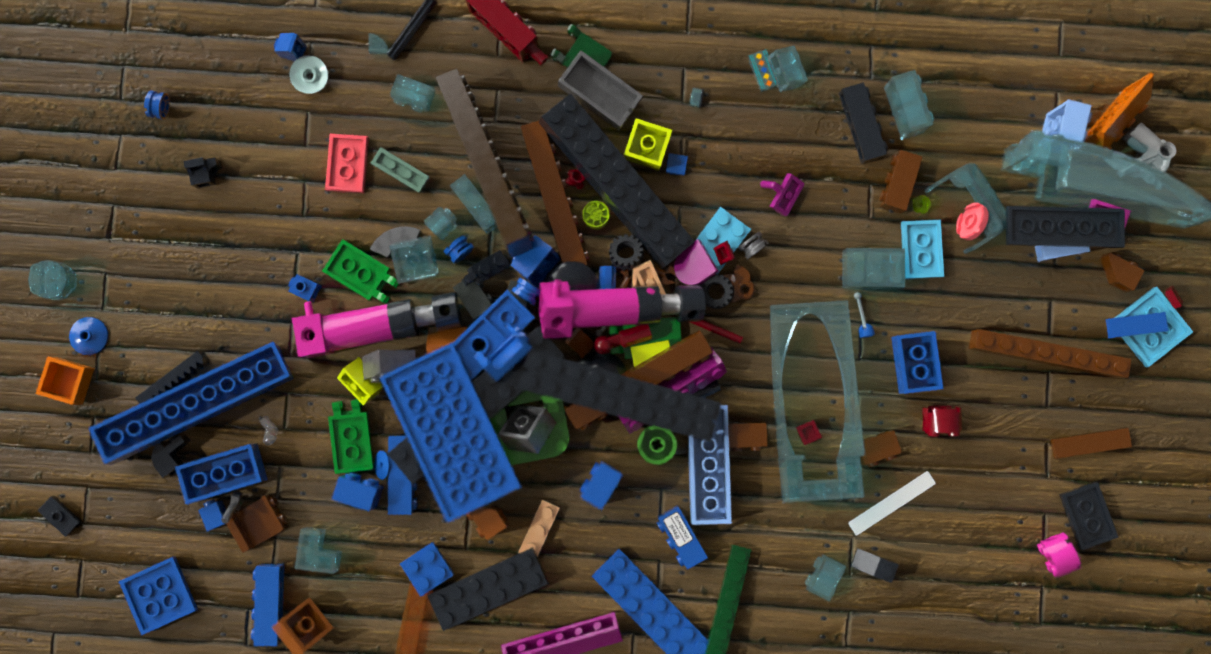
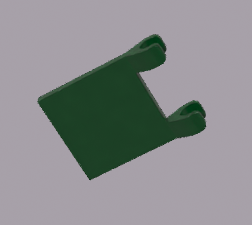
(586, 45)

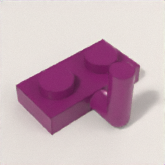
(786, 193)

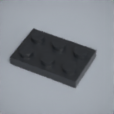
(1088, 515)

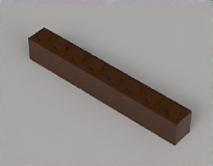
(553, 193)
(1049, 354)
(653, 370)

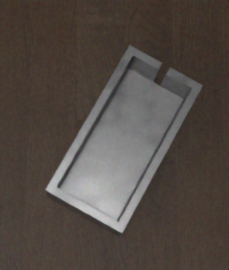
(599, 90)

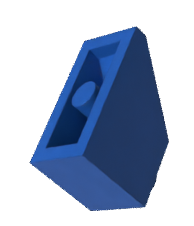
(289, 46)

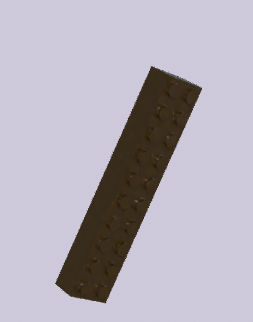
(486, 163)

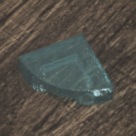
(377, 45)

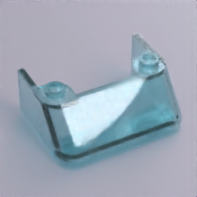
(982, 192)

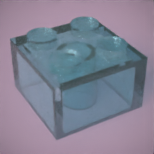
(414, 259)

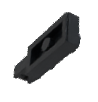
(486, 269)

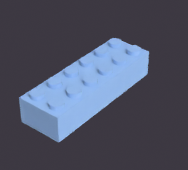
(710, 475)

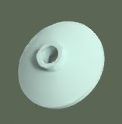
(304, 66)

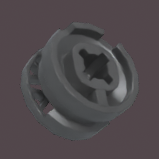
(755, 246)

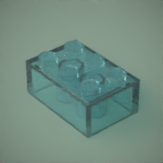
(908, 104)
(873, 268)

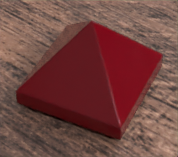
(724, 252)

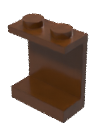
(257, 523)

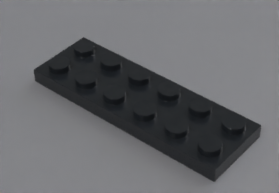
(1065, 227)
(488, 589)

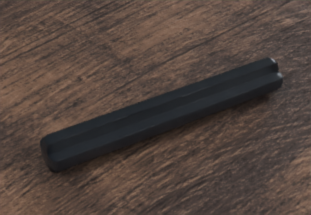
(411, 29)

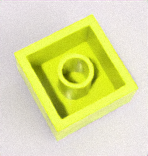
(647, 144)

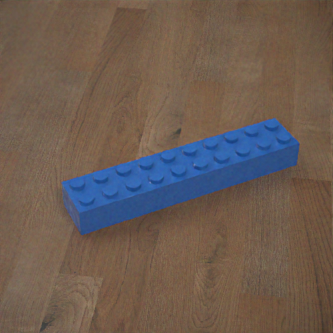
(190, 403)

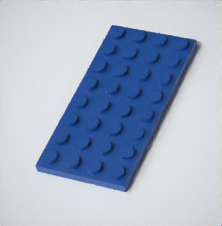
(450, 432)

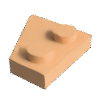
(646, 276)

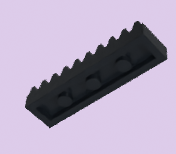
(175, 376)

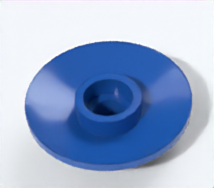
(96, 338)

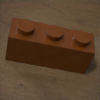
(900, 181)

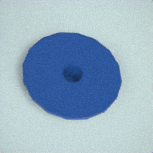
(381, 465)

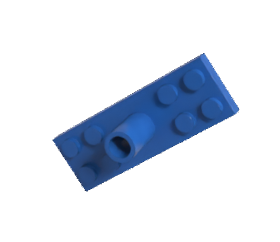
(492, 330)

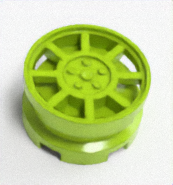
(596, 215)

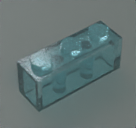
(474, 203)

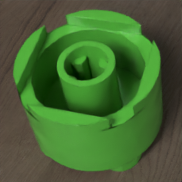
(662, 453)

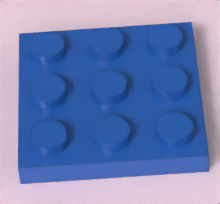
(158, 595)

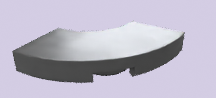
(393, 235)

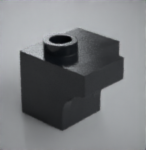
(202, 171)

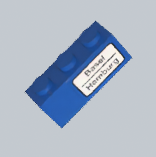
(681, 537)

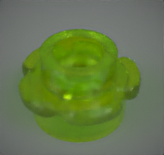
(916, 204)

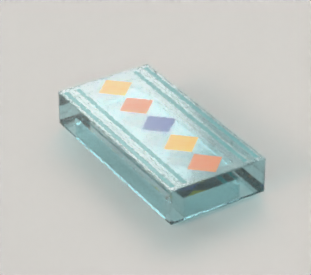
(762, 70)

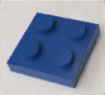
(427, 569)

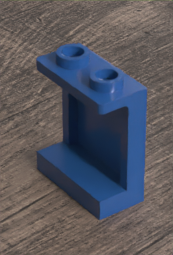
(506, 354)

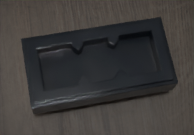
(59, 516)

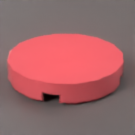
(972, 222)

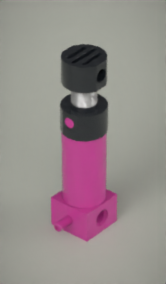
(643, 305)
(372, 324)

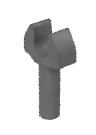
(235, 504)

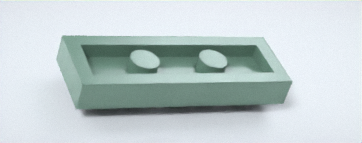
(400, 170)

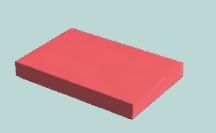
(347, 163)

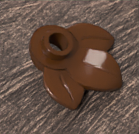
(739, 279)

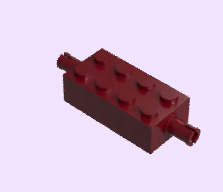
(508, 28)

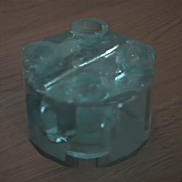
(52, 280)

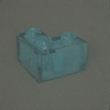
(312, 555)

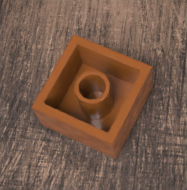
(302, 627)

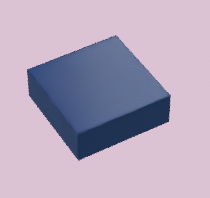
(676, 164)

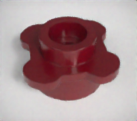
(575, 174)

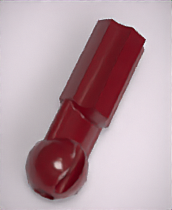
(624, 338)

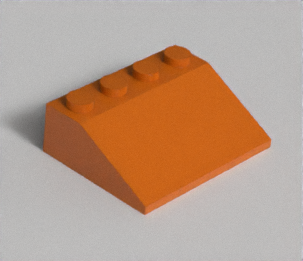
(1121, 113)

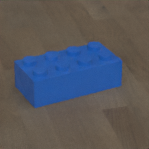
(221, 473)

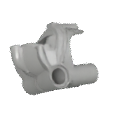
(1150, 147)

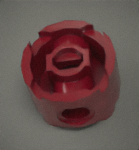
(942, 419)

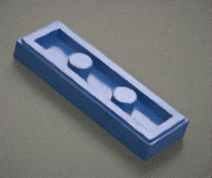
(1136, 325)

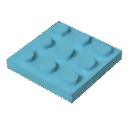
(1154, 345)

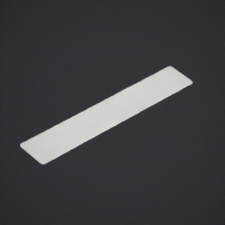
(891, 503)

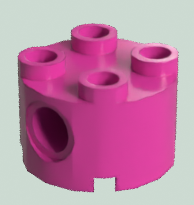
(1060, 555)

